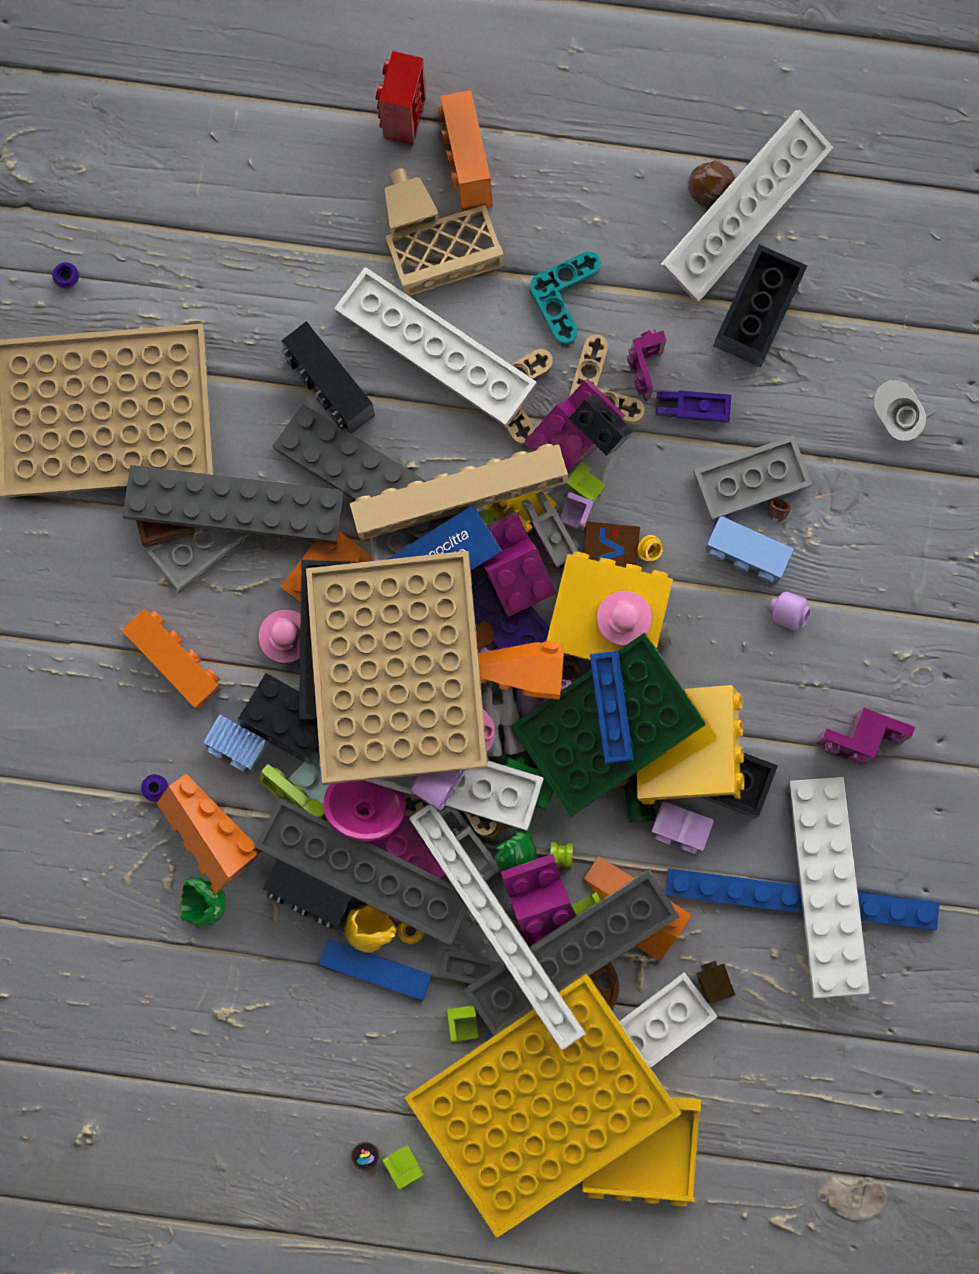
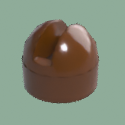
(779, 509)

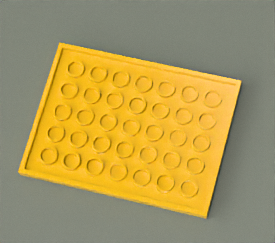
(538, 1119)

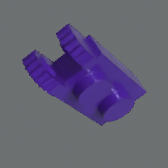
(696, 406)

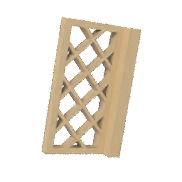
(447, 271)

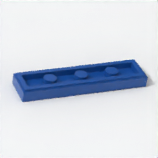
(611, 707)
(375, 969)

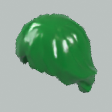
(516, 851)
(200, 903)

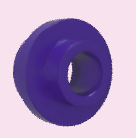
(63, 268)
(145, 787)

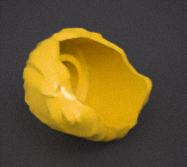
(368, 928)

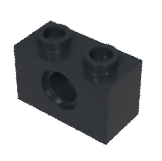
(600, 424)

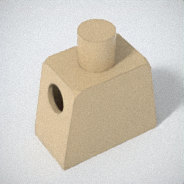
(408, 202)

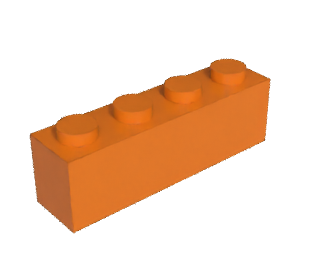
(171, 659)

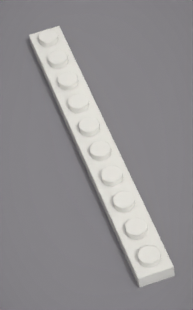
(497, 926)

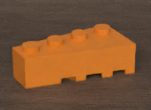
(466, 150)
(207, 832)

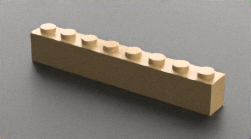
(456, 492)

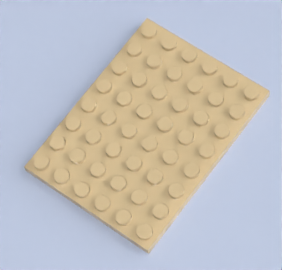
(100, 402)
(396, 668)

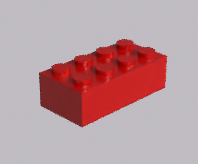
(401, 97)

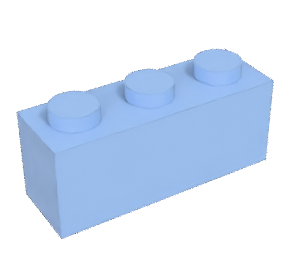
(748, 550)

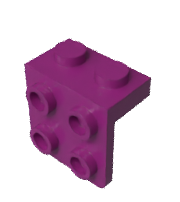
(648, 345)

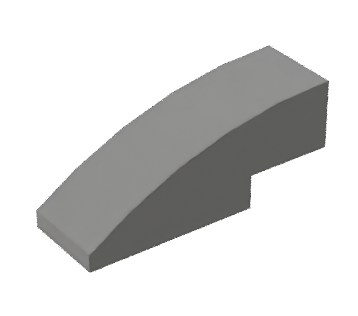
(470, 842)

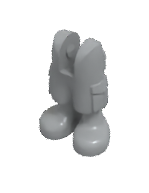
(503, 711)

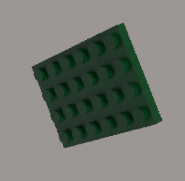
(566, 732)

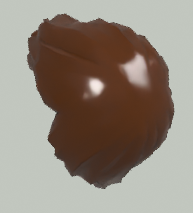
(709, 182)

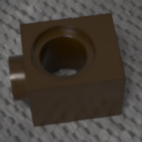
(715, 982)

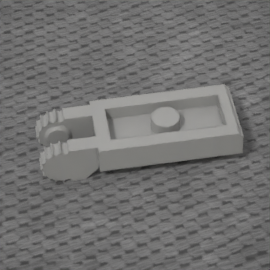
(550, 531)

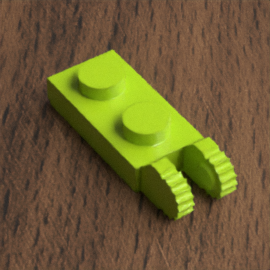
(276, 783)

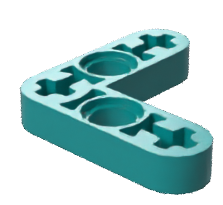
(553, 295)

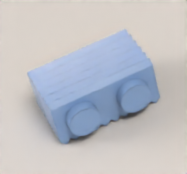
(235, 743)

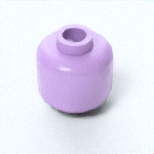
(790, 610)

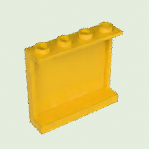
(582, 591)
(707, 759)
(656, 1166)

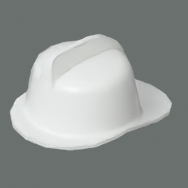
(900, 410)

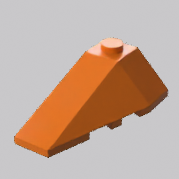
(528, 667)
(606, 878)

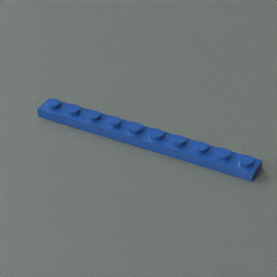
(788, 898)

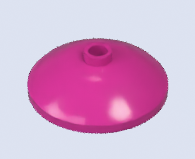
(347, 800)

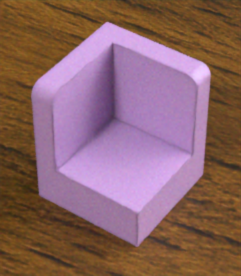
(576, 511)

